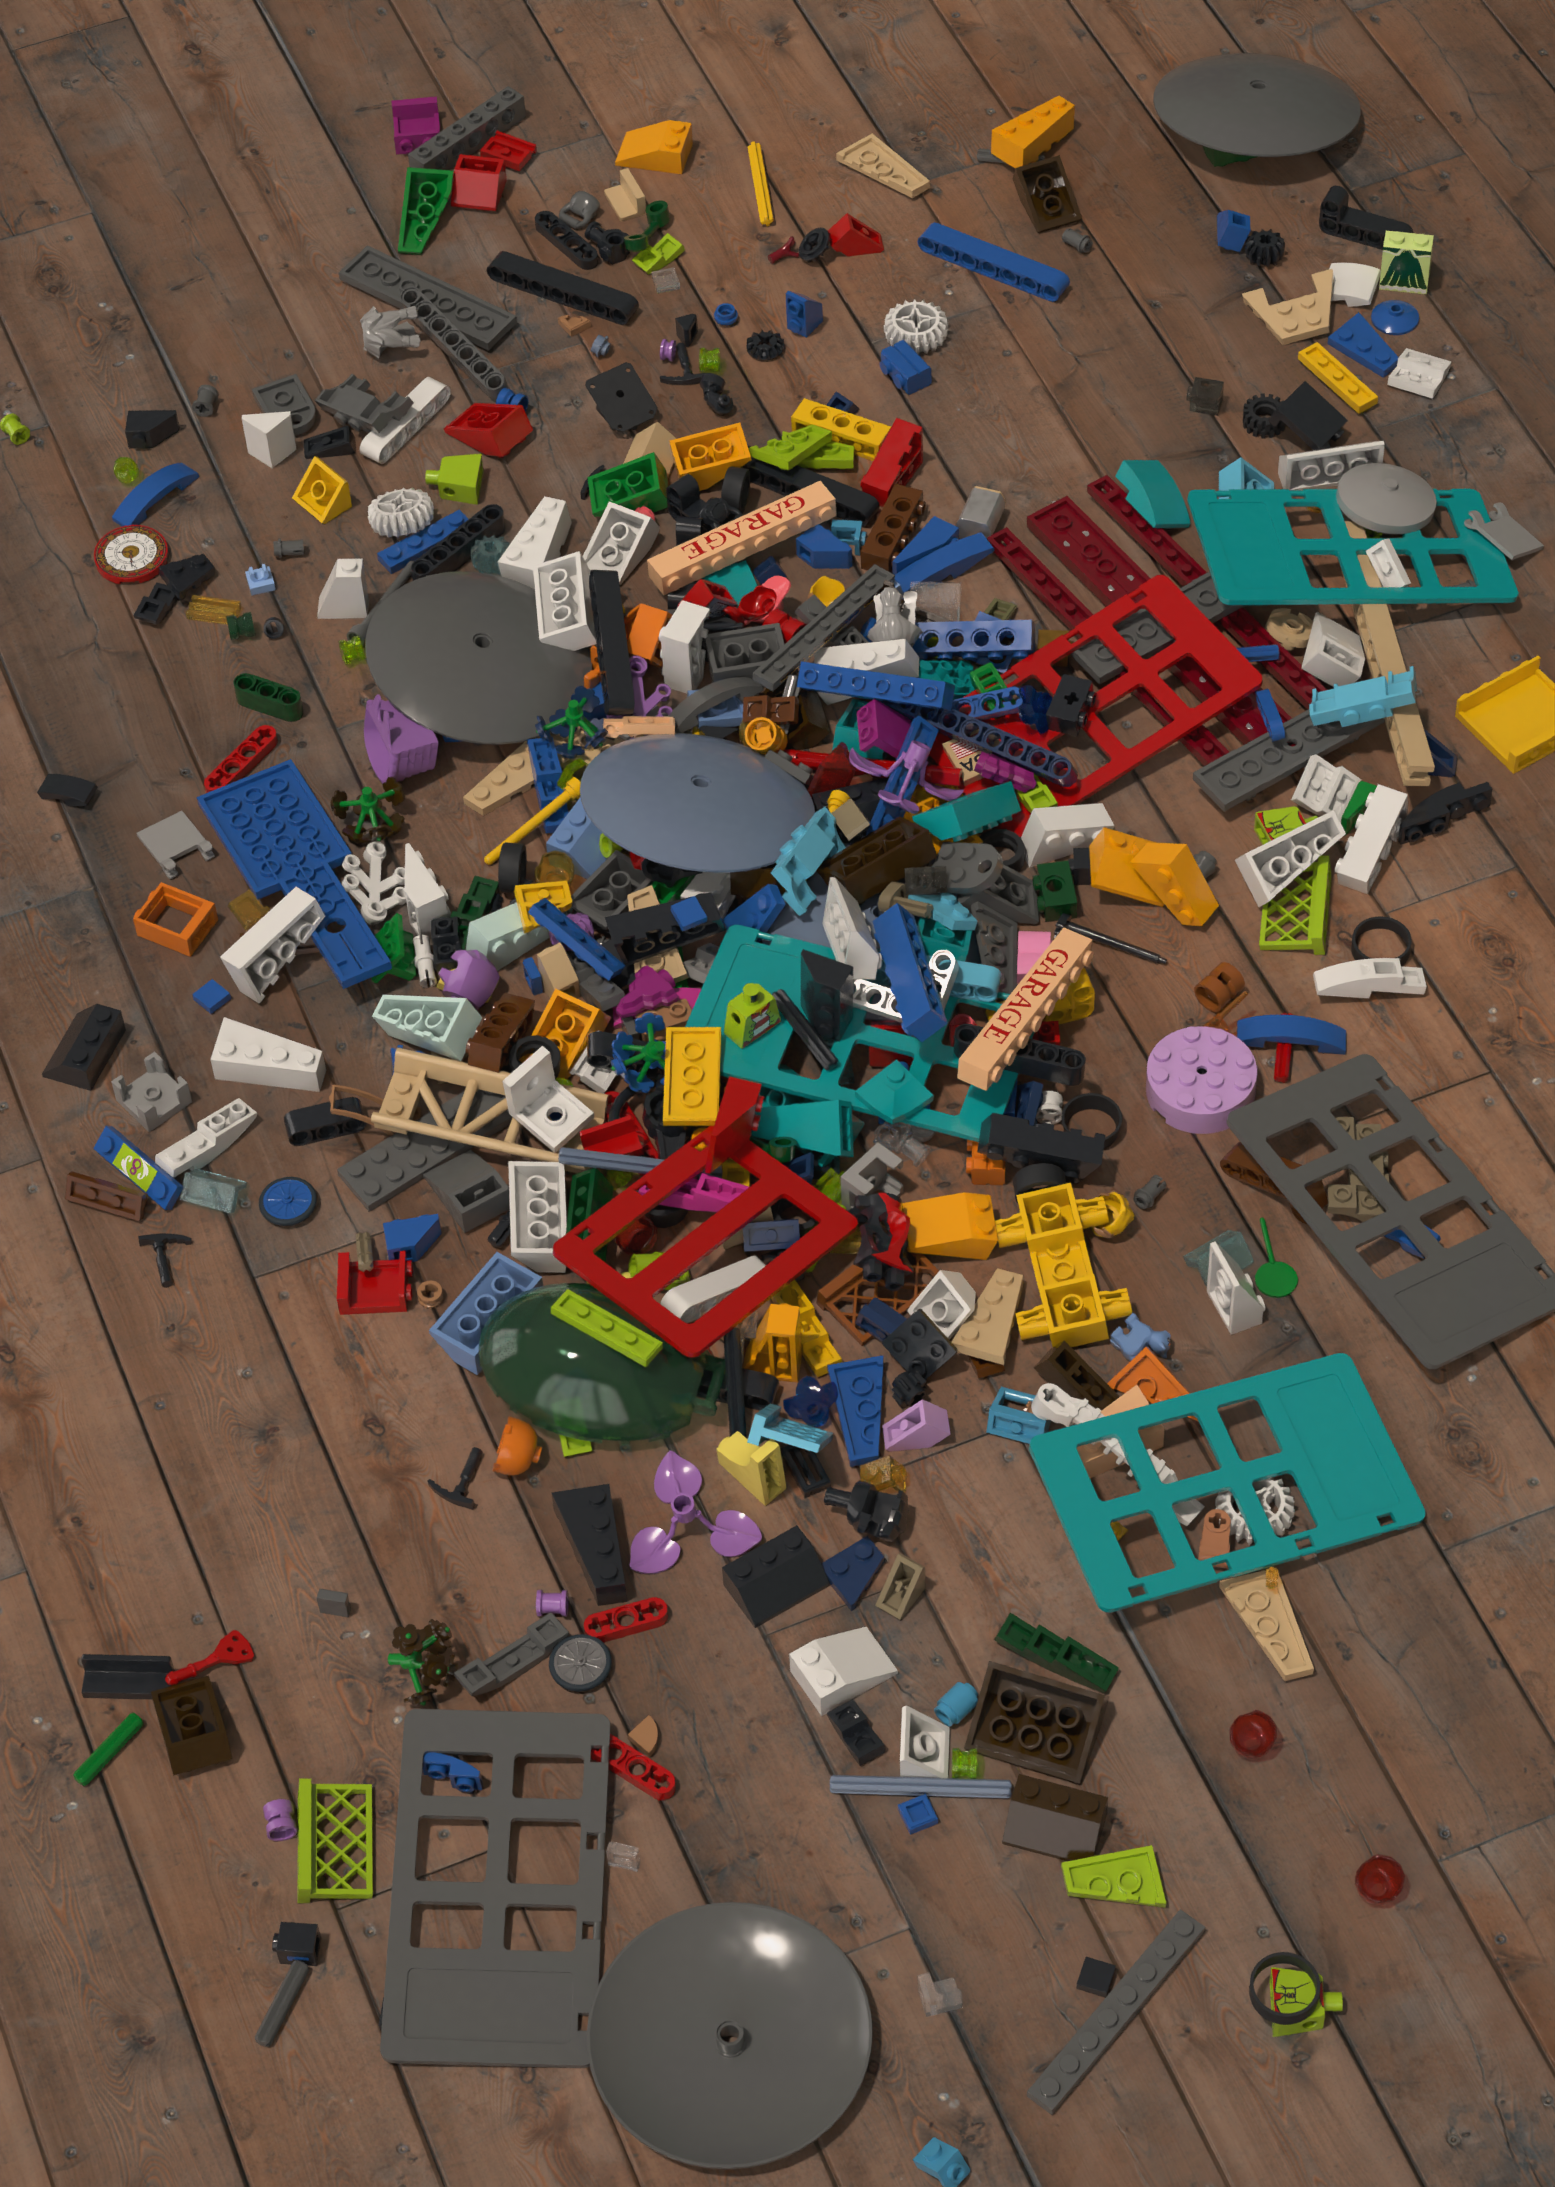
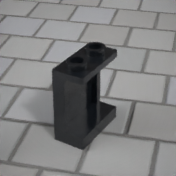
(1310, 417)

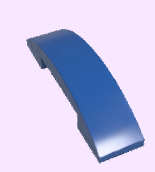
(151, 490)
(1294, 1030)

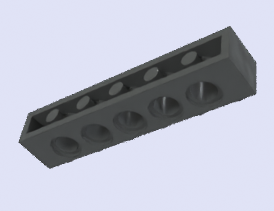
(470, 131)

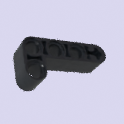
(1355, 224)
(685, 500)
(686, 529)

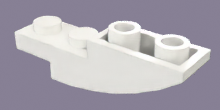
(1363, 976)
(212, 1138)

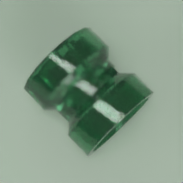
(240, 626)

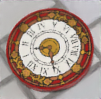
(130, 554)

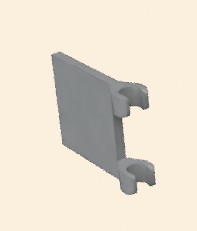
(1504, 532)
(173, 839)

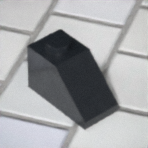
(150, 427)

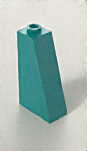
(814, 1126)

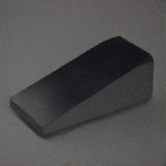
(330, 444)

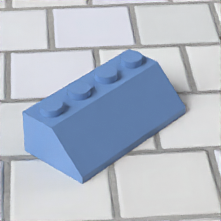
(579, 840)
(462, 1323)

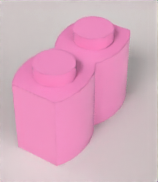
(1030, 948)

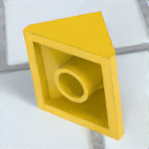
(323, 492)

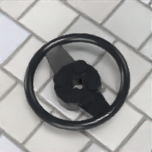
(668, 1138)

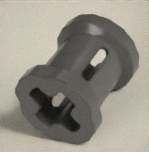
(206, 397)

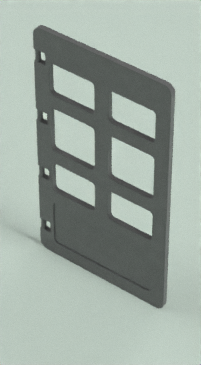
(1455, 1295)
(491, 2000)

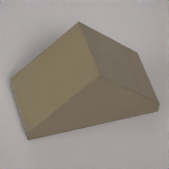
(850, 819)
(902, 1587)

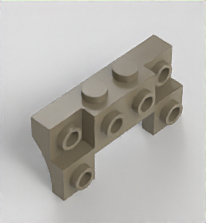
(1356, 1198)

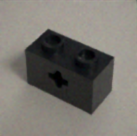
(1070, 705)

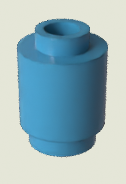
(956, 1703)

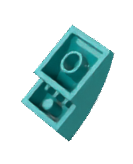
(1154, 493)

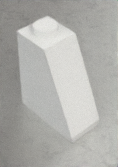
(345, 592)

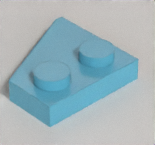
(948, 911)

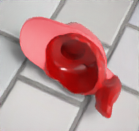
(761, 601)

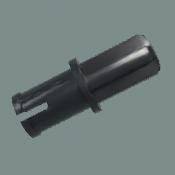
(501, 1231)

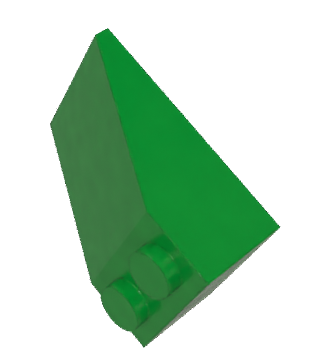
(630, 485)

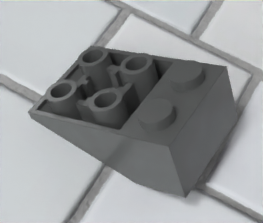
(469, 1189)

